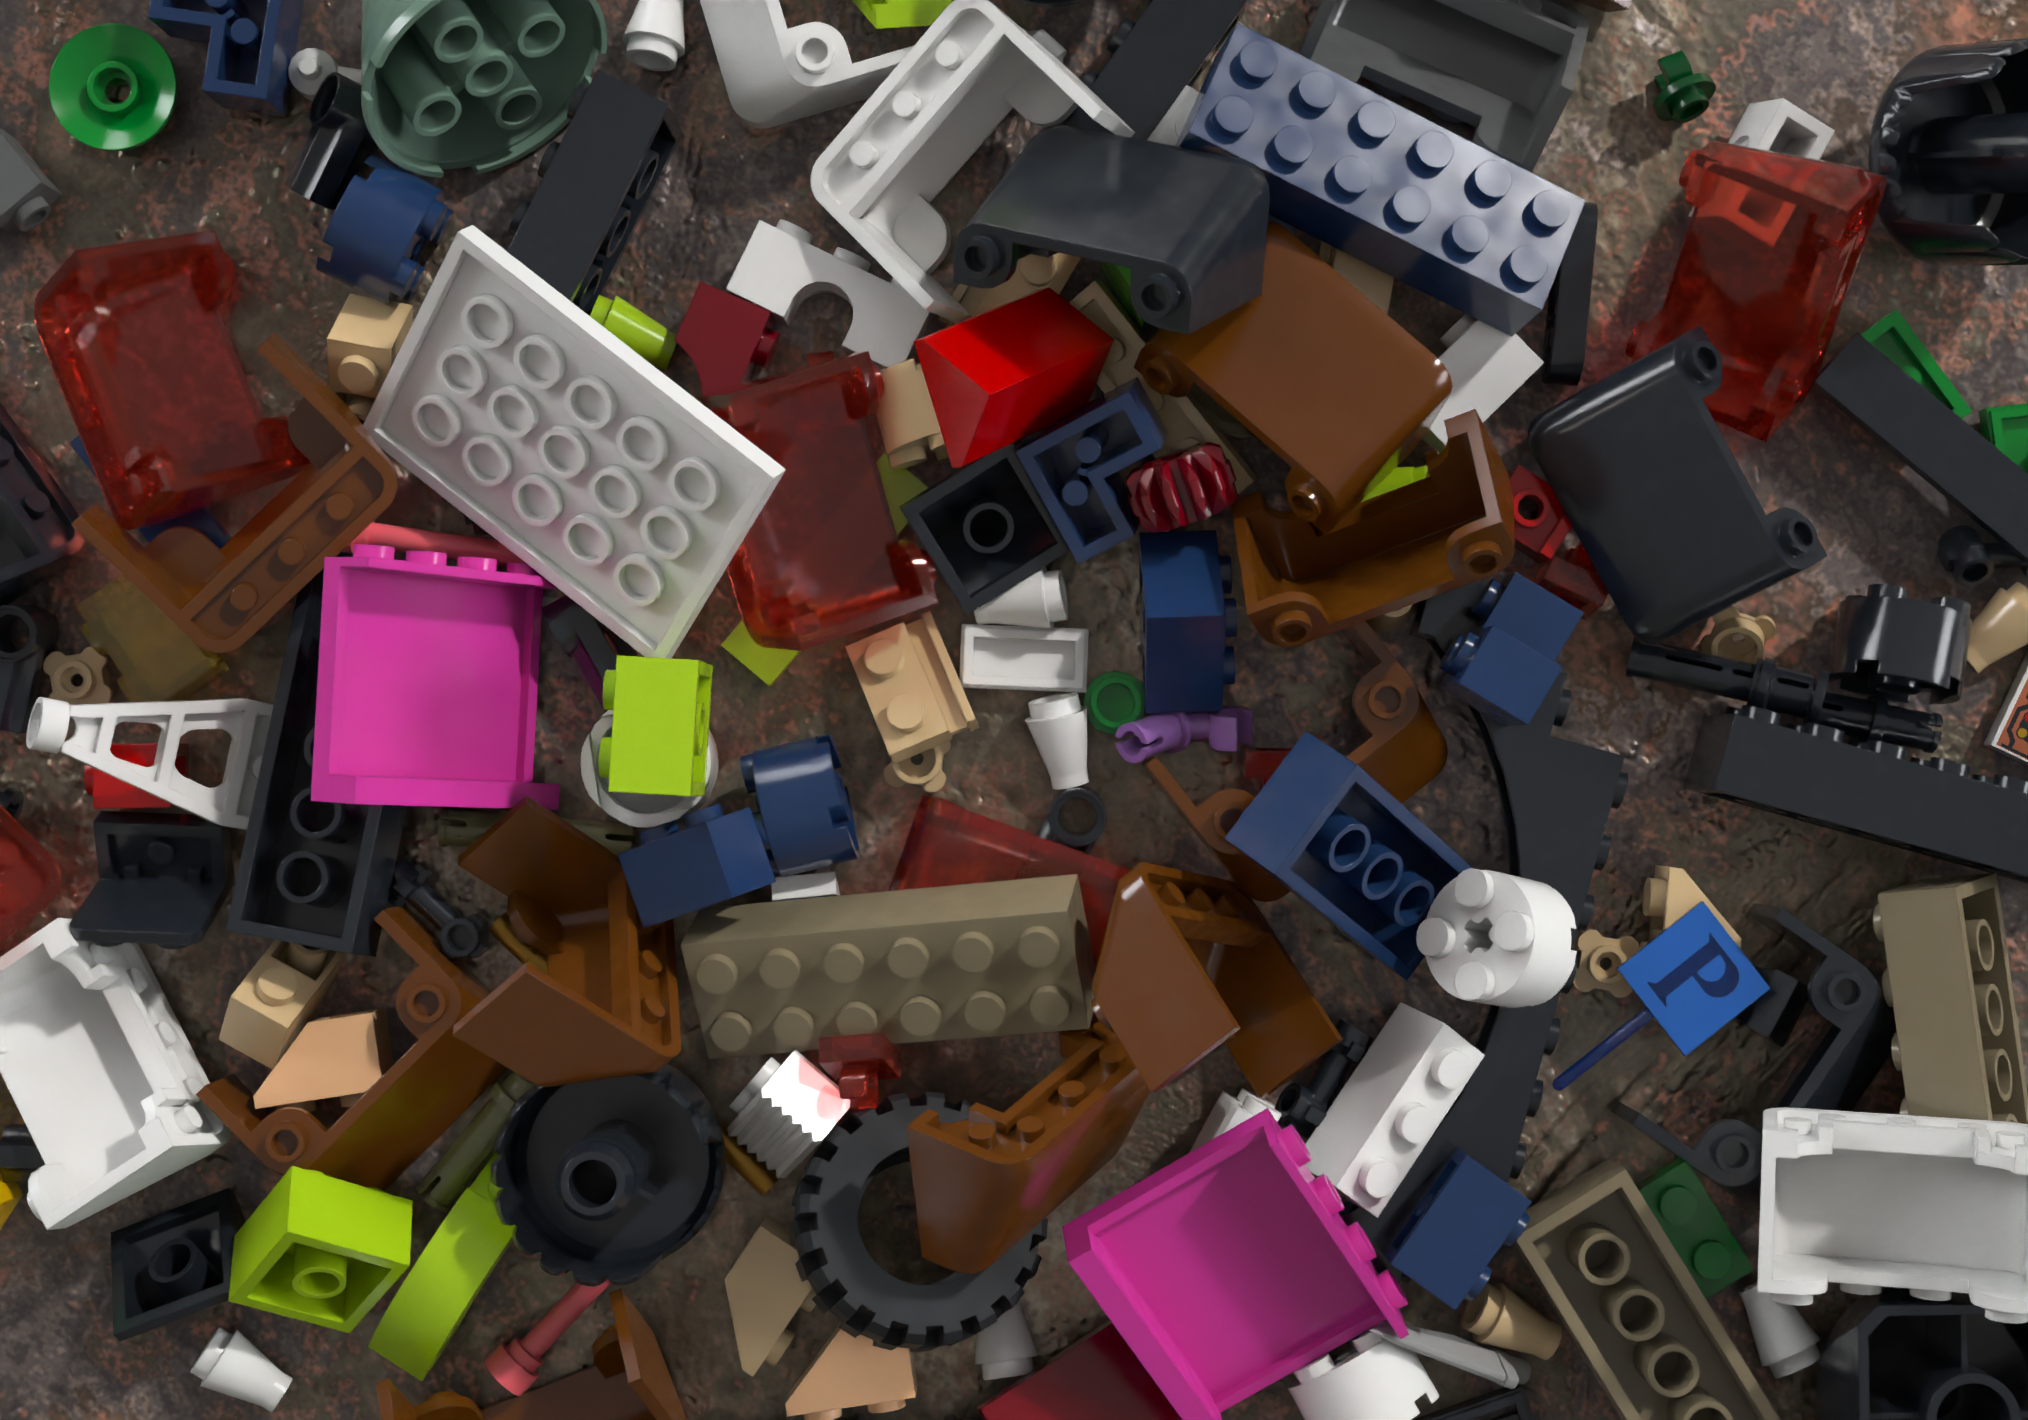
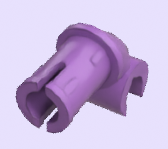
(1177, 729)

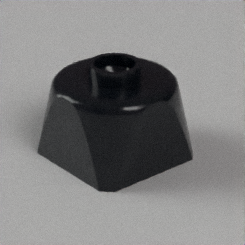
(1906, 1353)

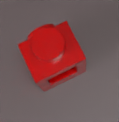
(1544, 535)

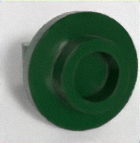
(1681, 92)

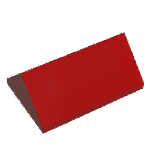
(1010, 372)

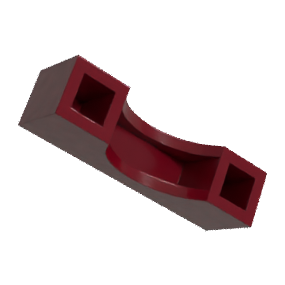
(726, 338)

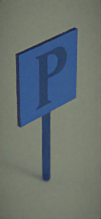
(1688, 981)

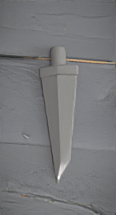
(1462, 1353)

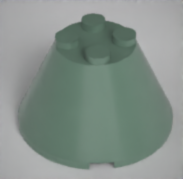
(473, 77)

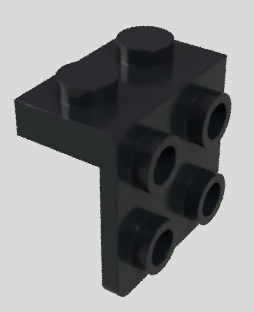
(156, 880)

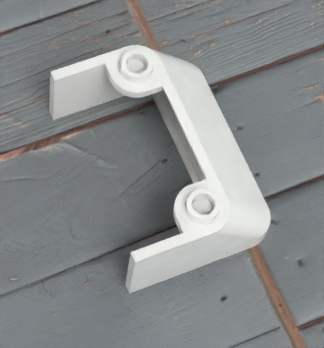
(784, 72)
(928, 125)

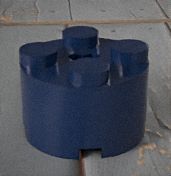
(383, 232)
(801, 805)

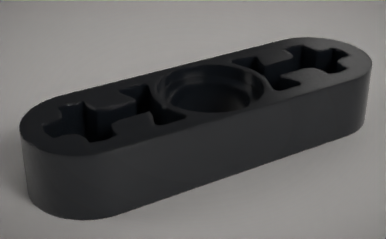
(1570, 305)

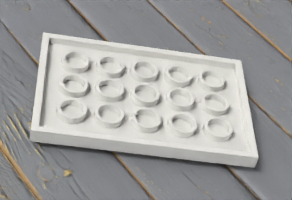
(569, 446)

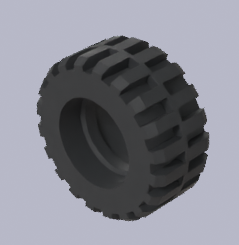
(847, 1276)

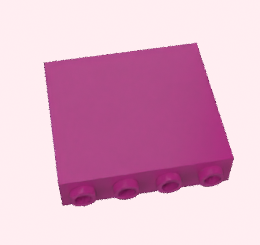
(428, 681)
(1231, 1268)

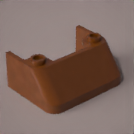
(236, 589)
(1400, 756)
(1202, 969)
(608, 980)
(406, 1106)
(623, 1385)

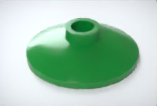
(90, 70)

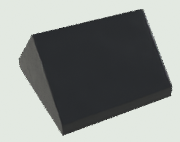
(985, 528)
(173, 1263)

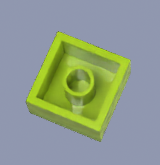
(657, 726)
(321, 1250)

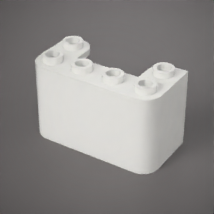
(1894, 1206)

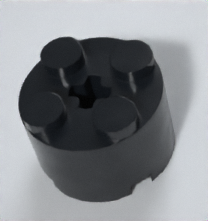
(1901, 645)

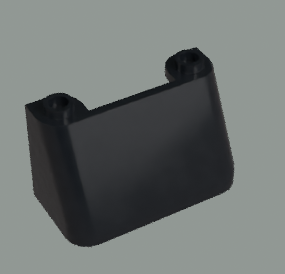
(1169, 212)
(1664, 494)

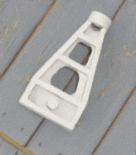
(223, 805)

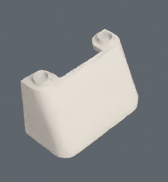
(98, 1073)

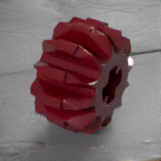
(1181, 487)

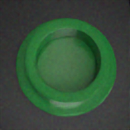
(1113, 701)

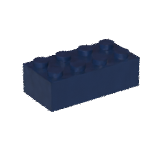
(1347, 851)

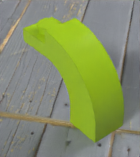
(444, 1280)

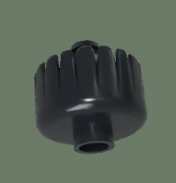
(1956, 154)
(608, 1173)

